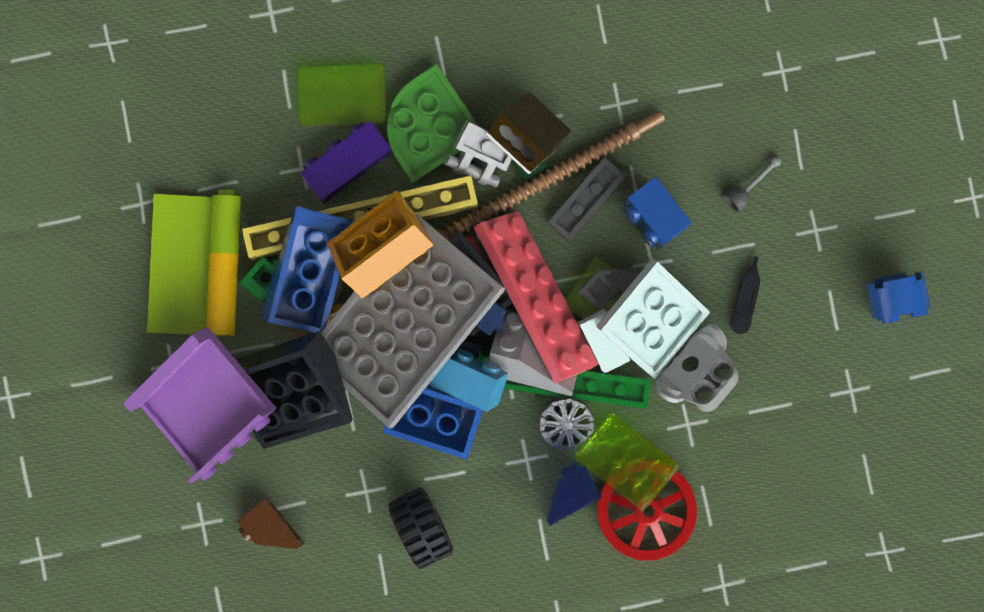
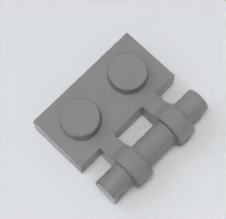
(476, 143)

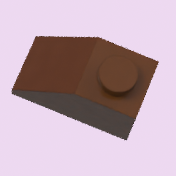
(268, 527)

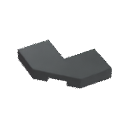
(606, 284)

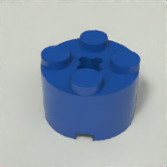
(898, 296)

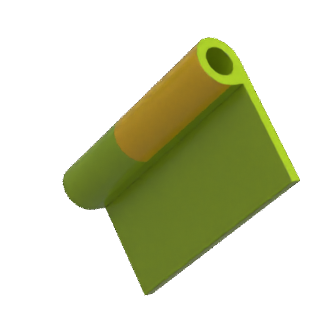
(194, 263)

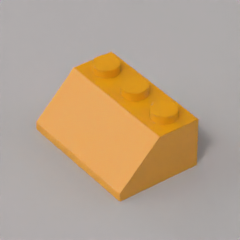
(379, 245)

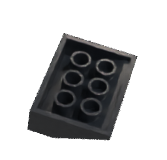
(302, 385)

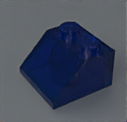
(571, 493)

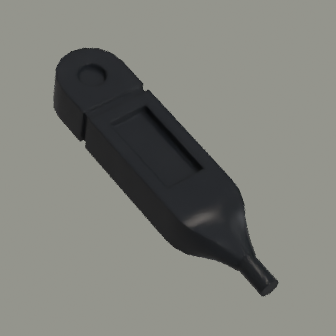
(746, 299)

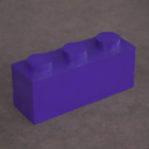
(345, 161)

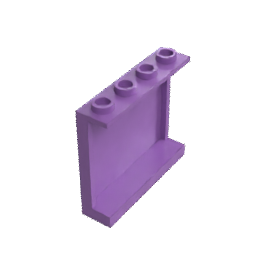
(203, 403)

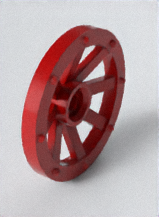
(665, 549)

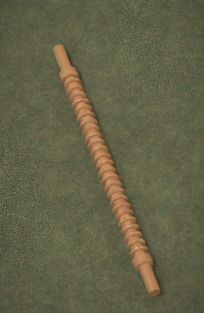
(631, 132)

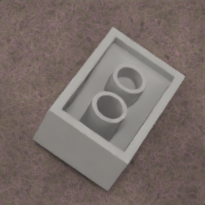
(520, 358)

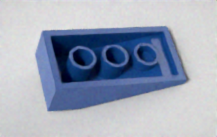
(305, 273)

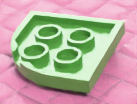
(425, 123)

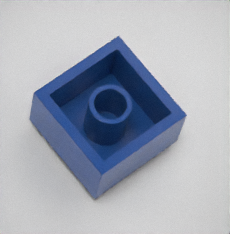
(656, 214)

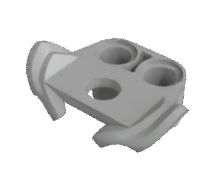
(709, 348)

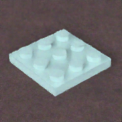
(653, 319)

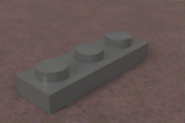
(586, 199)

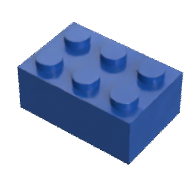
(439, 423)

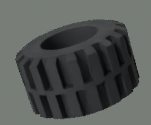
(420, 528)

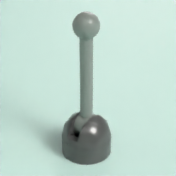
(738, 197)

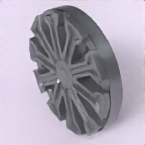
(566, 423)

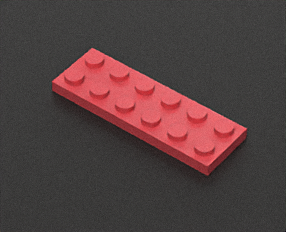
(536, 296)

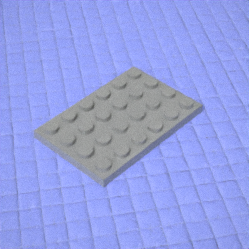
(409, 327)

